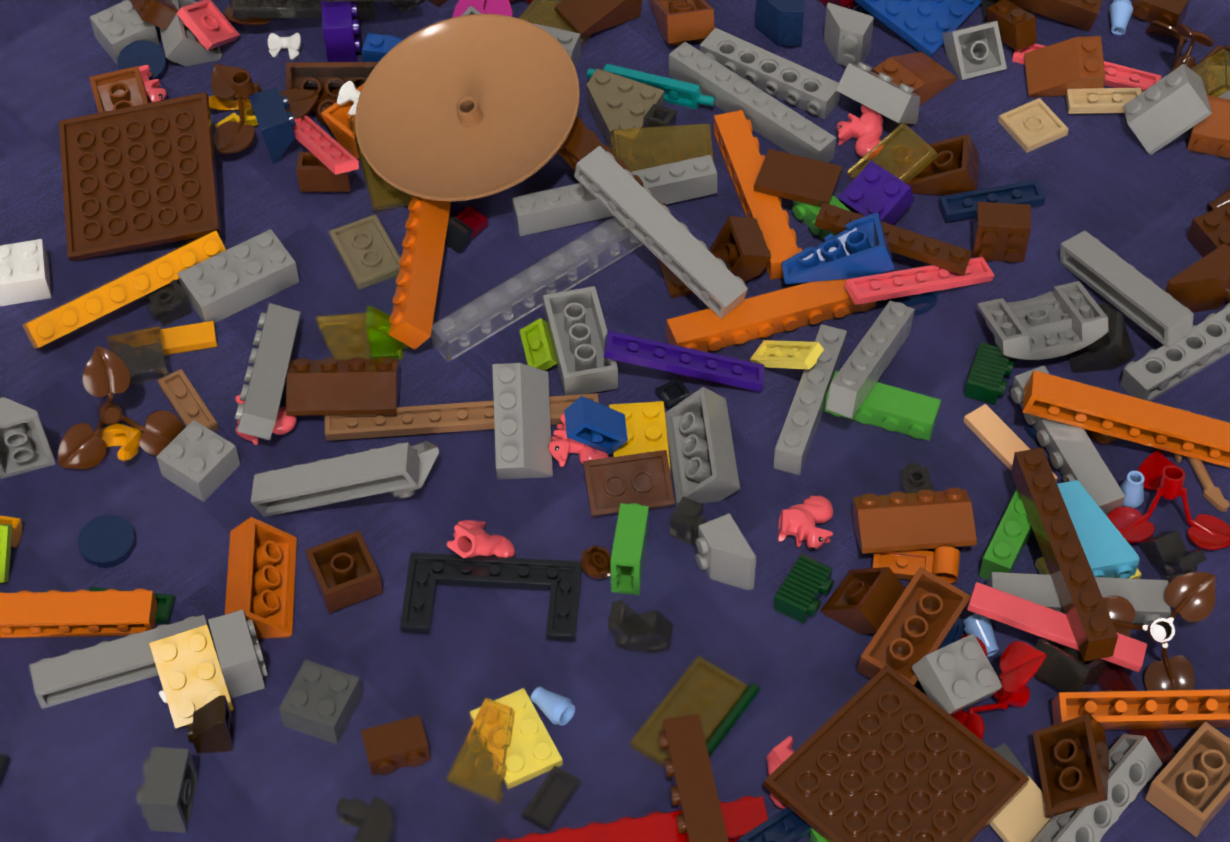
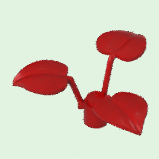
(1168, 480)
(1018, 666)

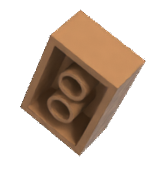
(1195, 781)

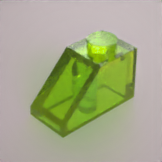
(379, 340)

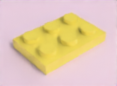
(531, 746)

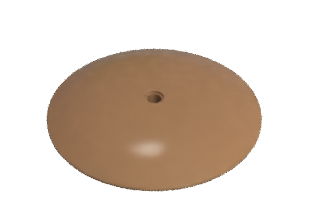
(467, 107)

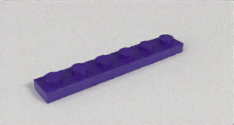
(684, 361)

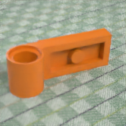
(904, 564)

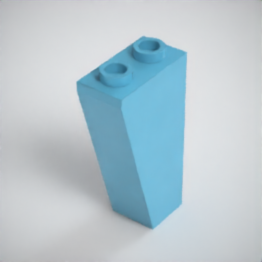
(1102, 542)

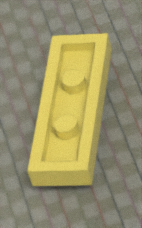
(787, 354)

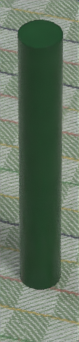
(731, 718)

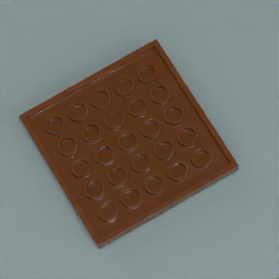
(138, 177)
(895, 771)

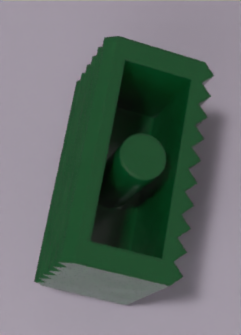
(988, 374)
(803, 588)

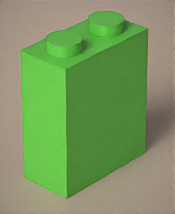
(629, 548)

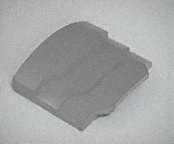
(1046, 324)

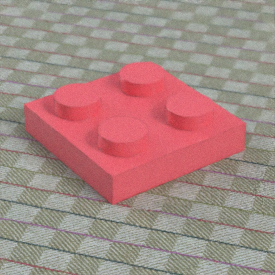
(208, 24)

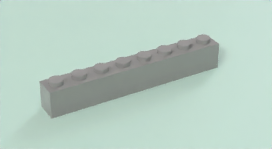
(767, 115)
(577, 205)
(660, 232)

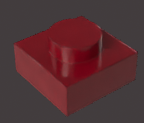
(473, 219)

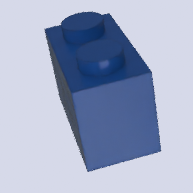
(595, 425)

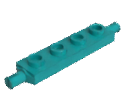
(675, 91)

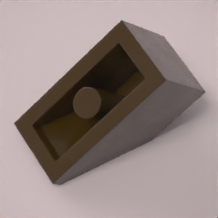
(212, 727)

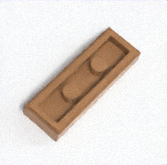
(186, 400)

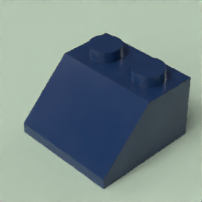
(781, 21)
(274, 121)

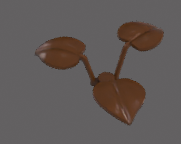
(1180, 33)
(236, 81)
(101, 377)
(1194, 600)

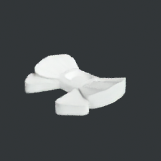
(291, 43)
(349, 92)

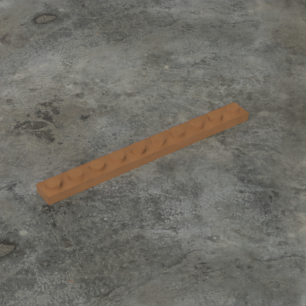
(431, 419)

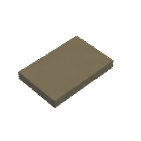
(366, 251)

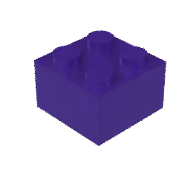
(341, 31)
(878, 192)

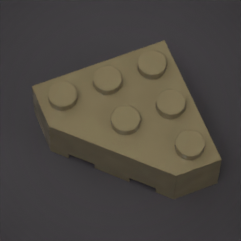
(619, 102)

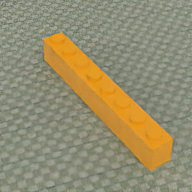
(120, 290)

